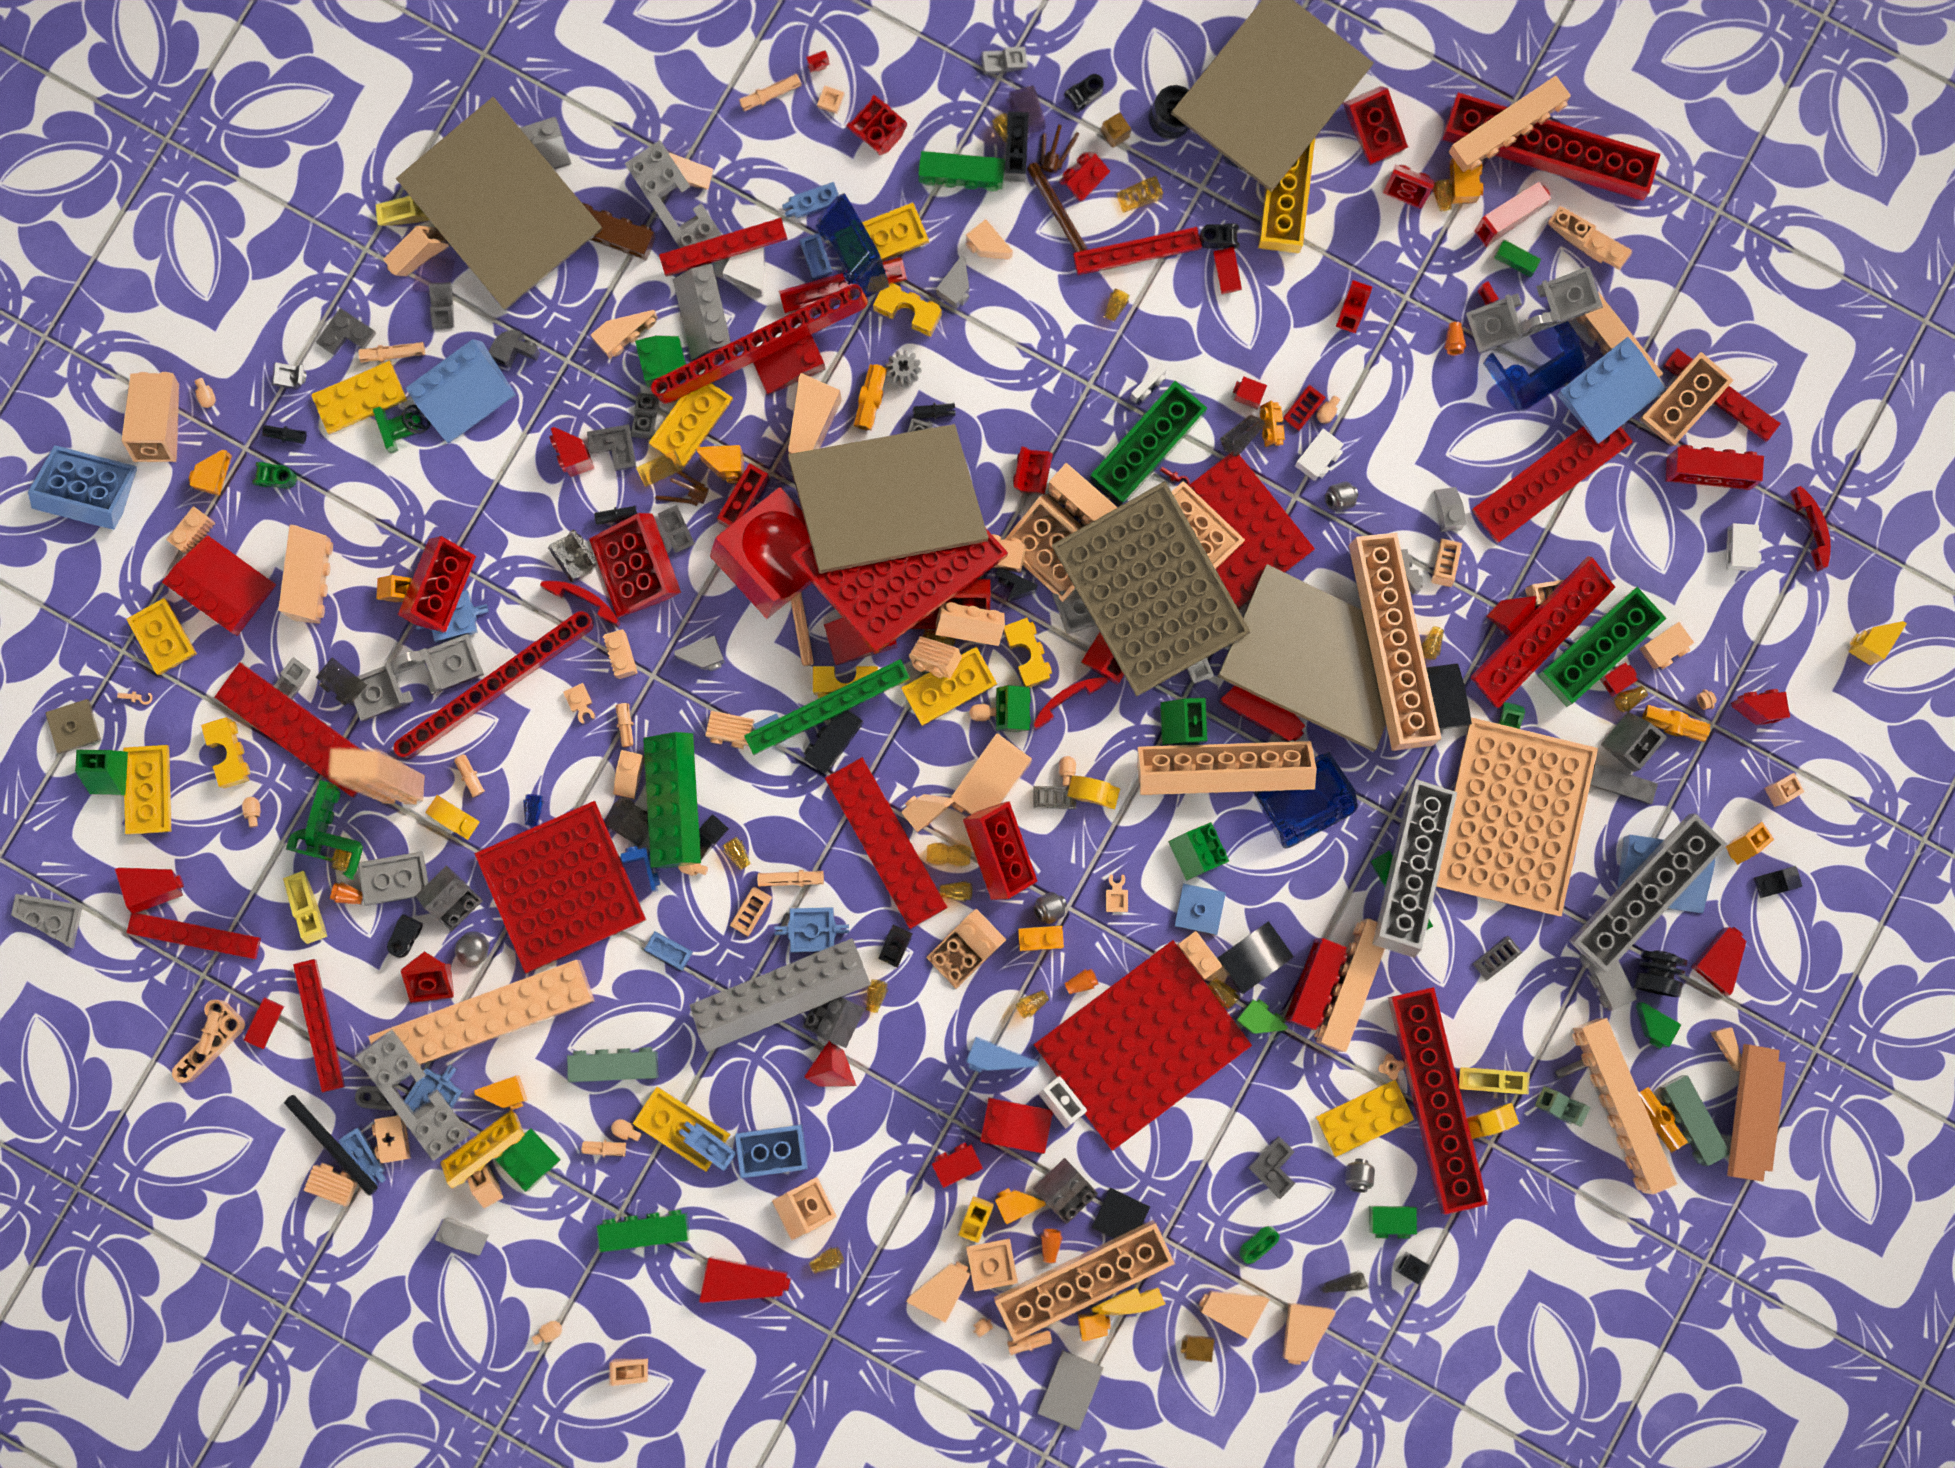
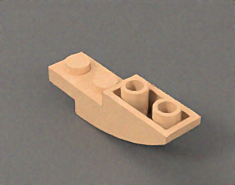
(1589, 240)

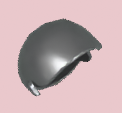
(472, 948)

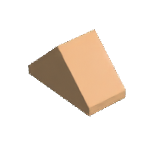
(1784, 790)
(628, 1371)

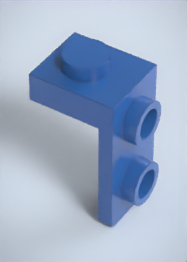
(634, 854)

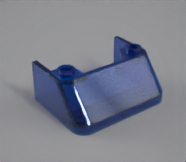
(853, 246)
(1527, 389)

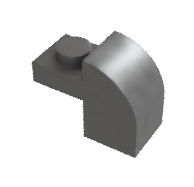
(509, 344)

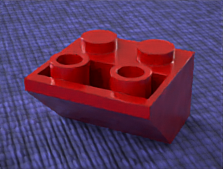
(573, 452)
(1102, 661)
(1763, 708)

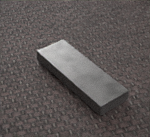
(1623, 784)

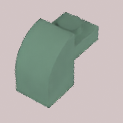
(1562, 1107)

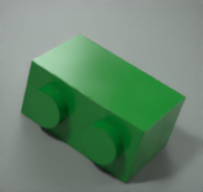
(1013, 708)
(1393, 1220)

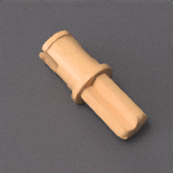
(624, 724)
(469, 775)
(209, 1032)
(604, 1148)
(1030, 1342)

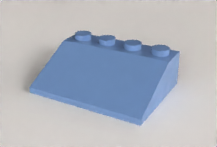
(461, 390)
(1612, 390)
(82, 487)
(1636, 851)
(993, 1057)

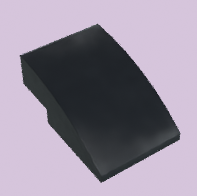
(1449, 696)
(1255, 957)

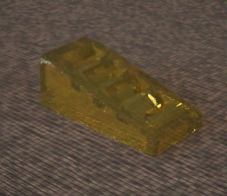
(1145, 184)

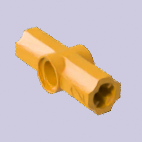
(870, 397)
(1676, 723)
(1662, 1121)

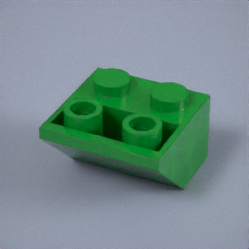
(1184, 721)
(102, 771)
(1198, 851)

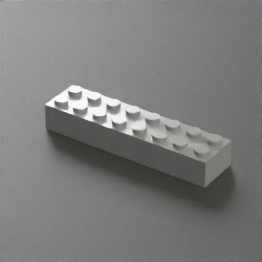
(1415, 868)
(1648, 892)
(779, 995)

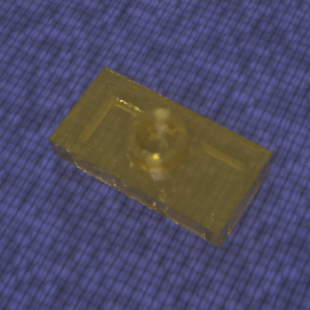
(660, 468)

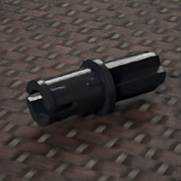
(934, 411)
(285, 434)
(614, 515)

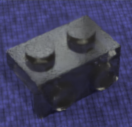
(573, 556)
(340, 681)
(628, 821)

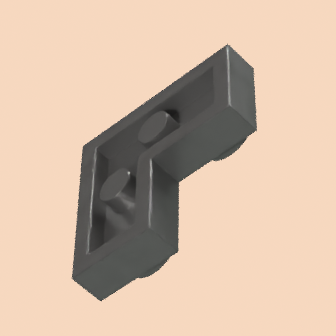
(344, 327)
(617, 440)
(1268, 1166)

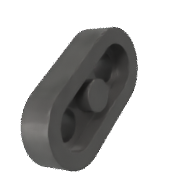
(377, 1099)

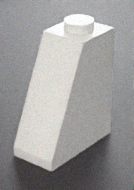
(747, 270)

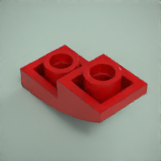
(1227, 270)
(264, 1023)

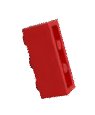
(744, 495)

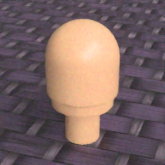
(204, 394)
(1328, 410)
(981, 712)
(1067, 768)
(251, 810)
(694, 869)
(624, 1130)
(548, 1332)

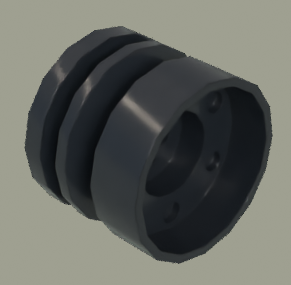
(1161, 108)
(1660, 973)

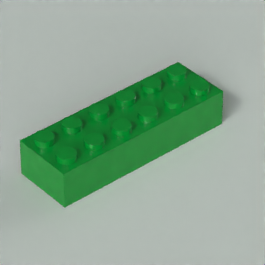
(1148, 443)
(1602, 647)
(672, 800)

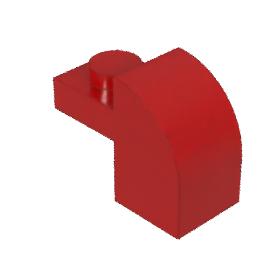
(1353, 306)

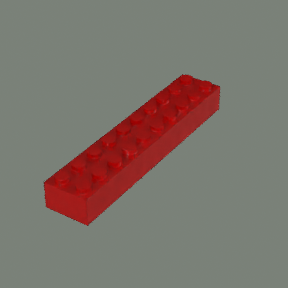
(1563, 150)
(1437, 1101)

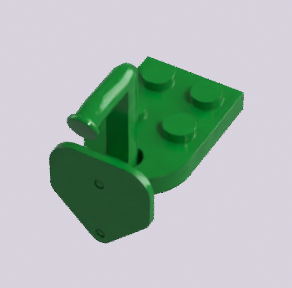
(317, 825)

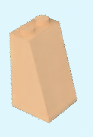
(813, 414)
(151, 417)
(991, 776)

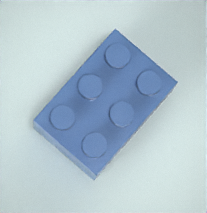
(771, 1151)

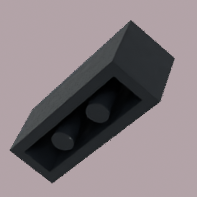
(832, 741)

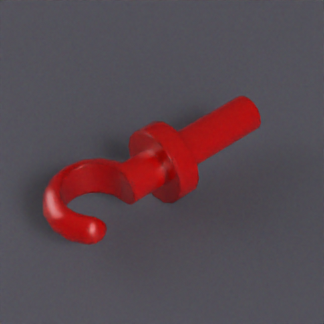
(1173, 476)

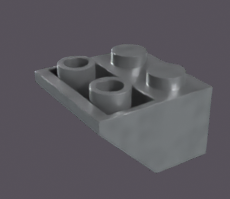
(1633, 741)
(448, 898)
(834, 1020)
(1065, 1190)

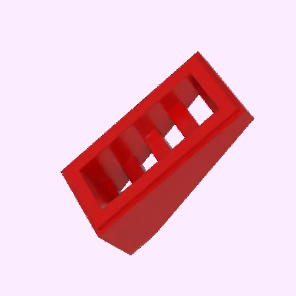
(1313, 392)

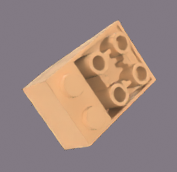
(966, 948)

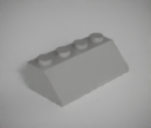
(549, 141)
(701, 311)

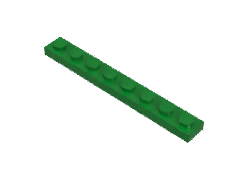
(827, 707)

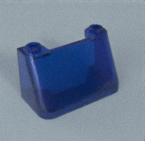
(1303, 813)

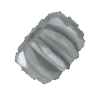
(912, 366)

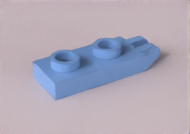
(810, 201)
(708, 1145)
(360, 1150)

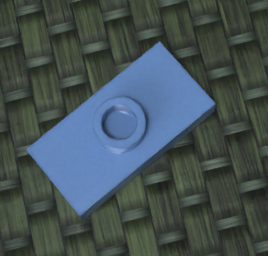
(815, 256)
(668, 950)

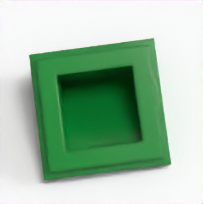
(1511, 715)

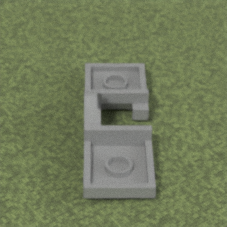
(658, 176)
(1567, 297)
(448, 666)
(433, 1123)

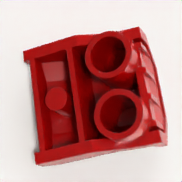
(878, 121)

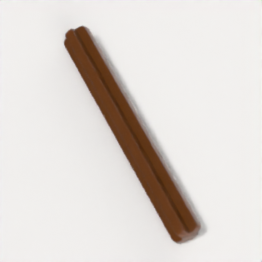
(1056, 207)

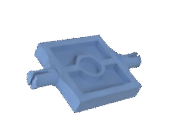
(462, 620)
(811, 929)
(419, 1094)

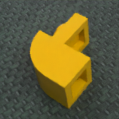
(1093, 791)
(452, 817)
(1492, 1121)
(975, 1219)

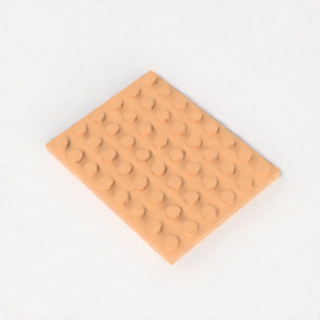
(1516, 816)

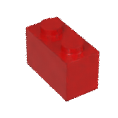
(956, 1165)

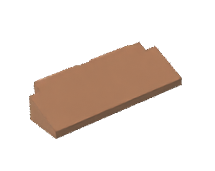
(1756, 1113)

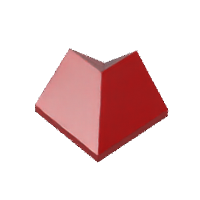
(427, 979)

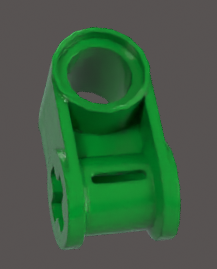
(270, 476)

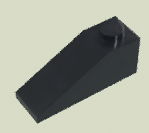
(1016, 146)

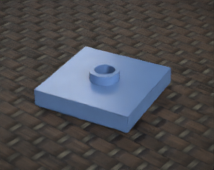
(1200, 909)

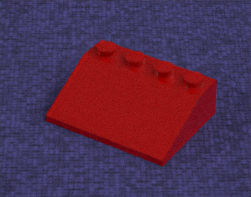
(634, 564)
(219, 584)

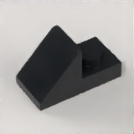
(1021, 586)
(710, 834)
(1778, 882)
(895, 946)

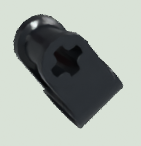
(1082, 95)
(1224, 236)
(406, 933)

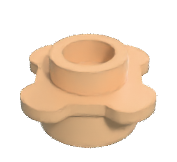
(1390, 1060)

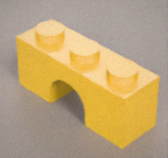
(893, 299)
(1022, 635)
(825, 681)
(232, 769)

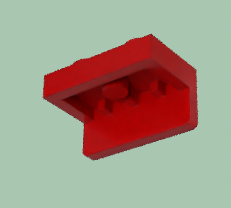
(1084, 175)
(1032, 471)

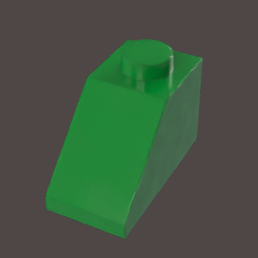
(1657, 1026)

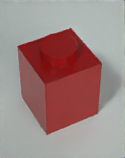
(1249, 392)
(1619, 679)

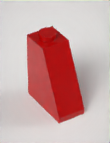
(148, 887)
(1722, 960)

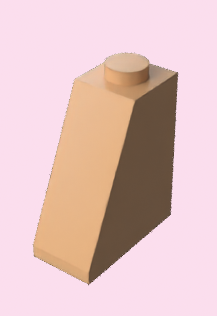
(415, 249)
(941, 1291)
(1234, 1310)
(1304, 1330)

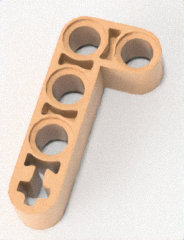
(226, 1036)

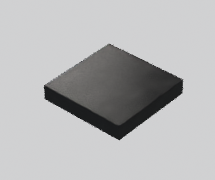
(1119, 1214)

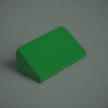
(1517, 258)

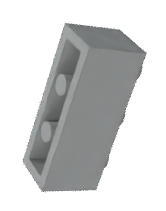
(1612, 985)

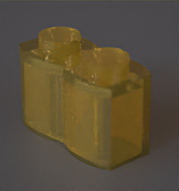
(955, 855)

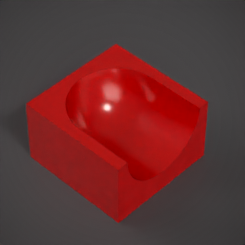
(759, 551)

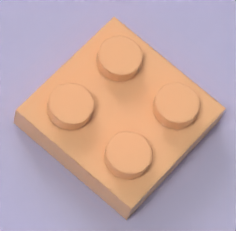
(992, 1264)

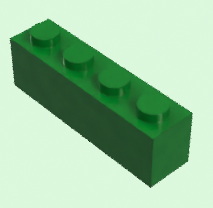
(961, 170)
(643, 1232)

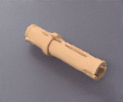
(770, 92)
(390, 352)
(791, 878)

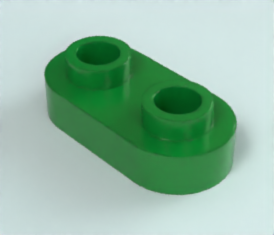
(1259, 1244)

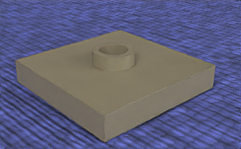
(73, 726)

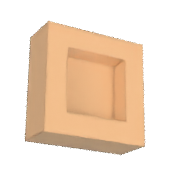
(830, 99)

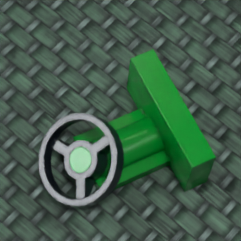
(399, 426)

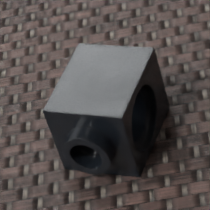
(1412, 1268)

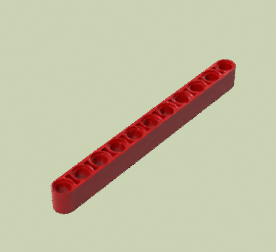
(749, 342)
(488, 695)

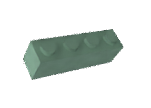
(612, 1066)
(1694, 1120)

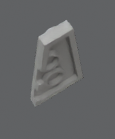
(52, 917)

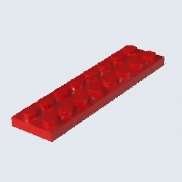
(1547, 481)
(1543, 632)
(283, 720)
(886, 843)

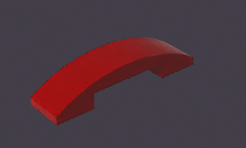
(1803, 500)
(559, 588)
(1090, 685)

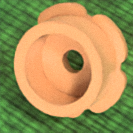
(1706, 699)
(982, 1327)

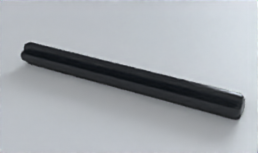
(331, 1145)

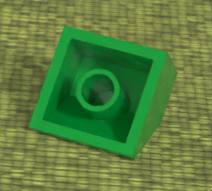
(659, 356)
(528, 1160)

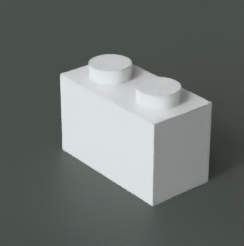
(1319, 454)
(1743, 547)
(1062, 1102)

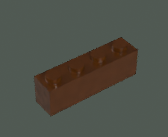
(622, 234)

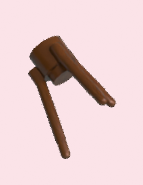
(1050, 162)
(697, 492)

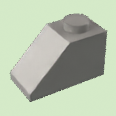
(955, 285)
(1450, 509)
(702, 654)
(461, 1236)

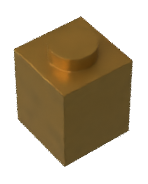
(1116, 130)
(1198, 1348)

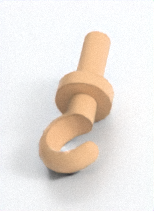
(134, 696)

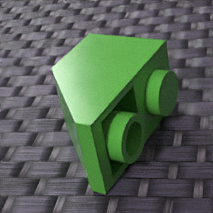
(1259, 1020)

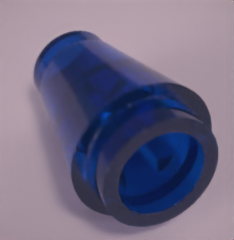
(533, 807)

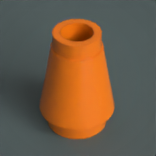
(1455, 339)
(346, 894)
(1082, 981)
(1051, 1242)

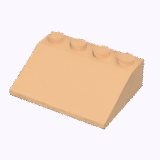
(1039, 529)
(1212, 531)
(305, 575)

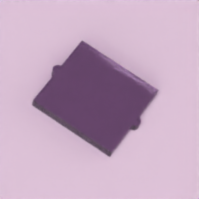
(433, 271)

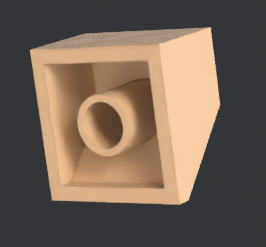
(804, 1208)

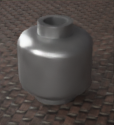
(1341, 496)
(1050, 907)
(1360, 1175)

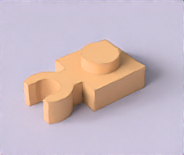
(579, 700)
(1116, 898)

